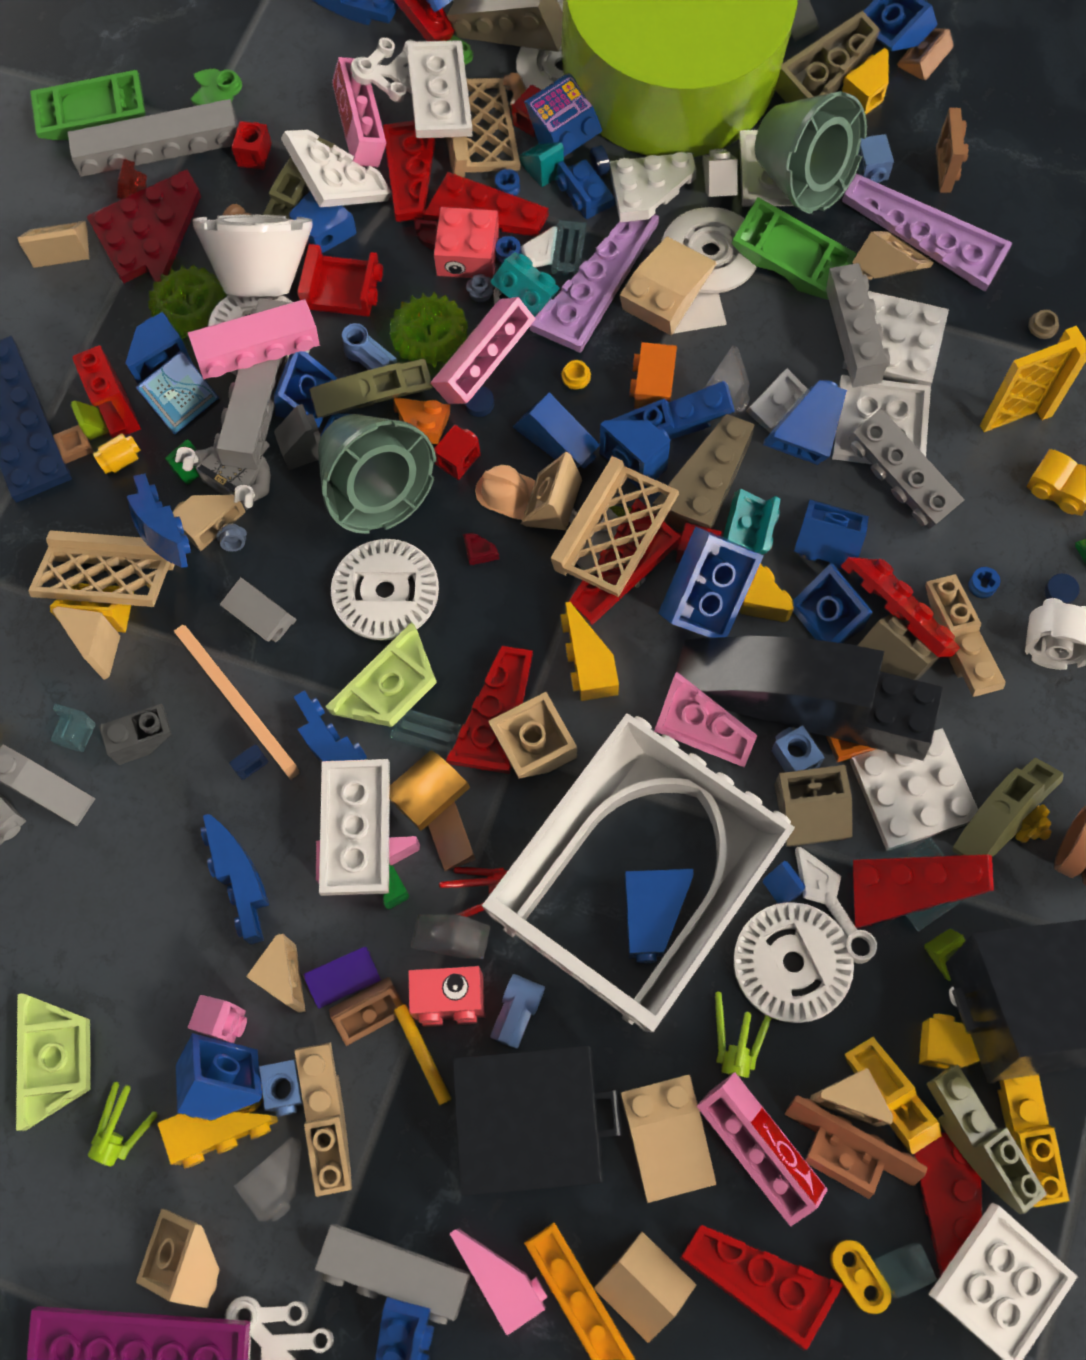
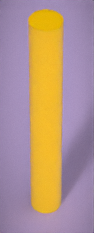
(422, 1054)

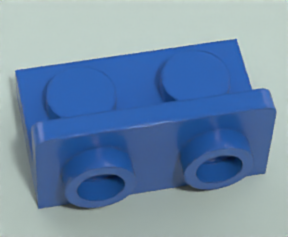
(584, 188)
(404, 1331)

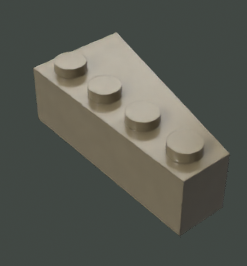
(509, 22)
(828, 60)
(708, 475)

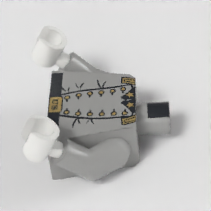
(243, 483)

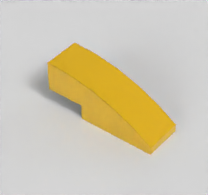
(911, 1118)

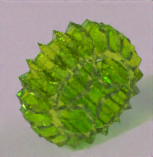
(195, 285)
(446, 327)

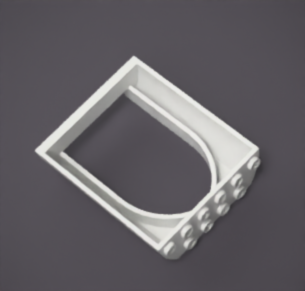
(627, 767)

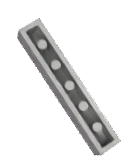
(153, 137)
(250, 408)

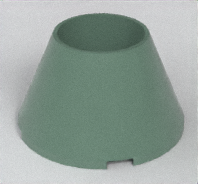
(812, 148)
(374, 471)

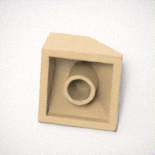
(888, 256)
(534, 737)
(179, 1262)

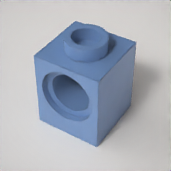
(876, 158)
(800, 738)
(270, 1077)

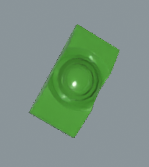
(87, 104)
(790, 248)

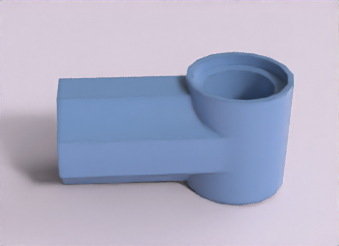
(366, 352)
(520, 1002)

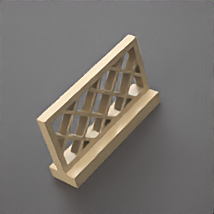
(458, 146)
(591, 514)
(105, 552)

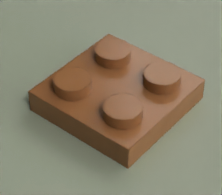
(951, 150)

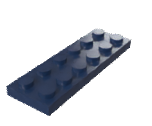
(27, 444)

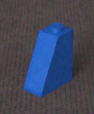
(810, 424)
(557, 431)
(652, 909)

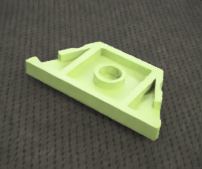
(388, 683)
(50, 1059)

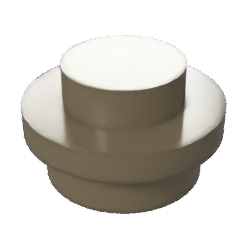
(1044, 324)

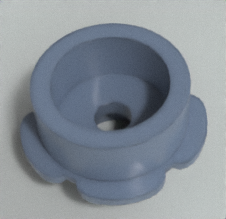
(482, 293)
(232, 537)

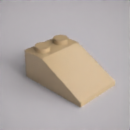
(666, 284)
(668, 1138)

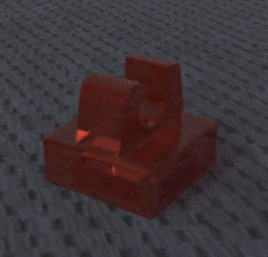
(130, 180)

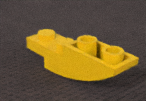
(1029, 1126)

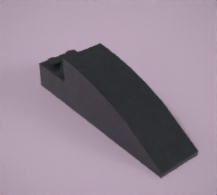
(816, 685)

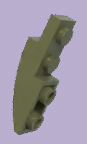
(288, 188)
(370, 387)
(1007, 807)
(986, 1148)

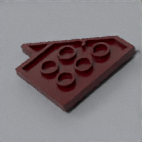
(147, 227)

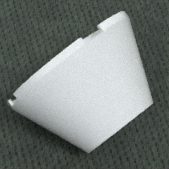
(254, 251)

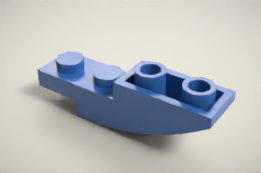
(362, 10)
(688, 412)
(157, 523)
(323, 738)
(234, 866)

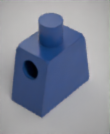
(329, 224)

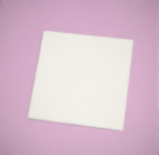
(703, 313)

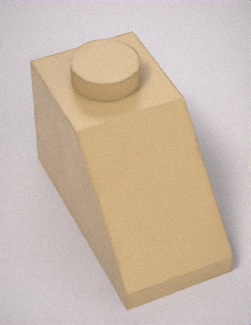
(206, 515)

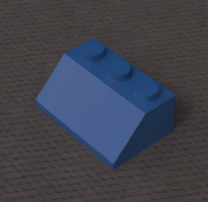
(710, 584)

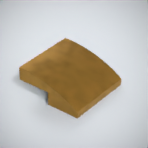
(427, 789)

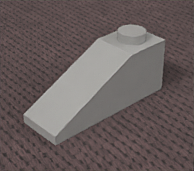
(43, 786)

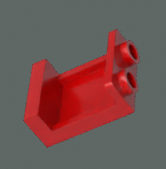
(339, 283)
(106, 391)

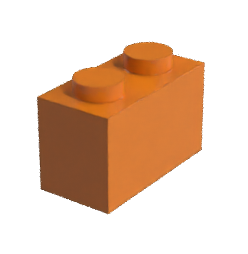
(655, 374)

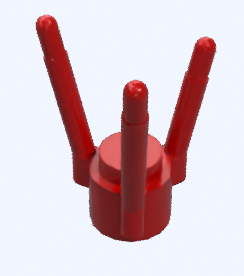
(493, 878)

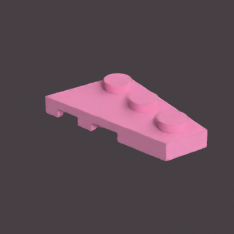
(703, 724)

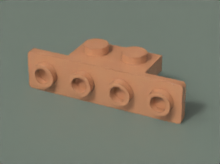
(849, 1153)

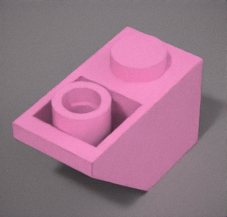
(218, 1019)

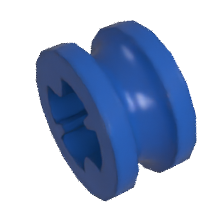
(507, 176)
(502, 246)
(992, 585)

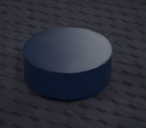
(599, 160)
(481, 403)
(1063, 588)

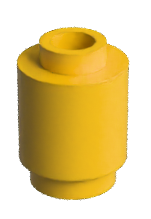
(117, 453)

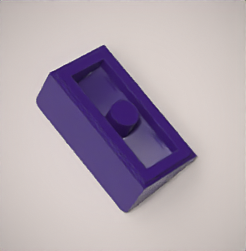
(342, 977)

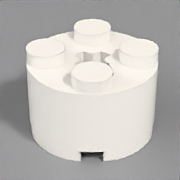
(1057, 635)

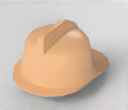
(504, 491)

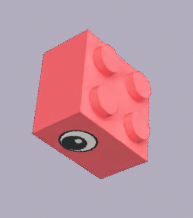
(466, 242)
(446, 995)

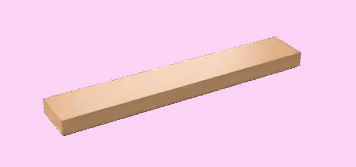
(237, 702)

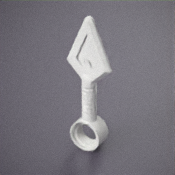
(538, 250)
(823, 887)

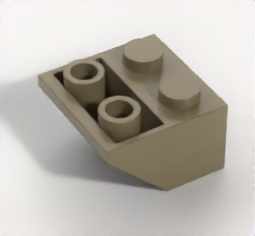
(903, 651)
(816, 804)

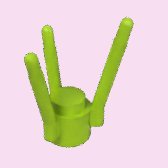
(737, 1057)
(107, 1143)

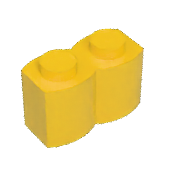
(1060, 481)

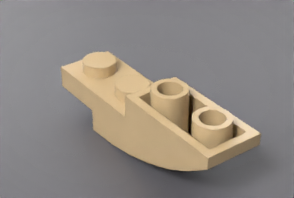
(956, 612)
(324, 1119)

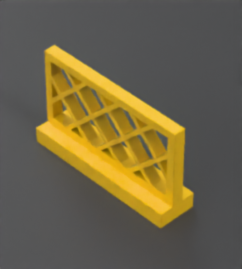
(1038, 381)

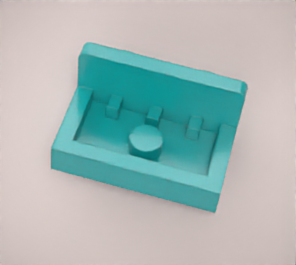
(522, 280)
(752, 521)

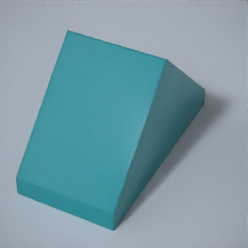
(542, 161)

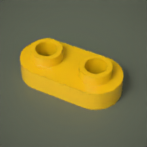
(860, 1275)

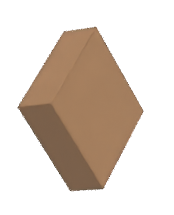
(72, 444)

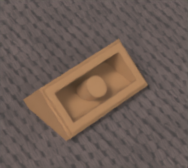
(928, 54)
(451, 839)
(366, 1011)

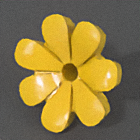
(1035, 825)

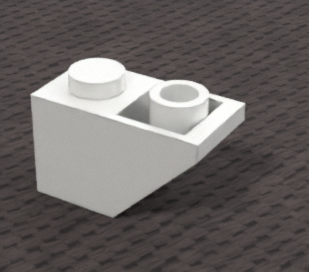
(720, 173)

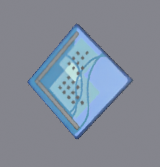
(177, 392)

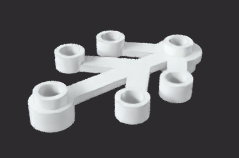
(368, 71)
(276, 1346)

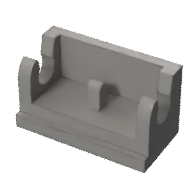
(257, 611)

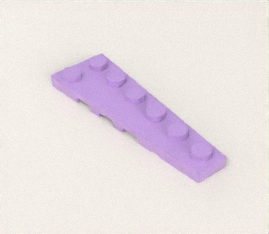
(946, 239)
(585, 297)

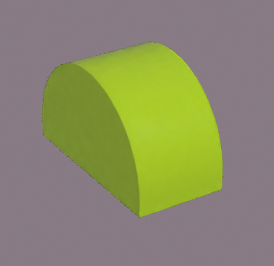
(676, 69)

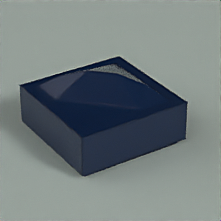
(248, 762)

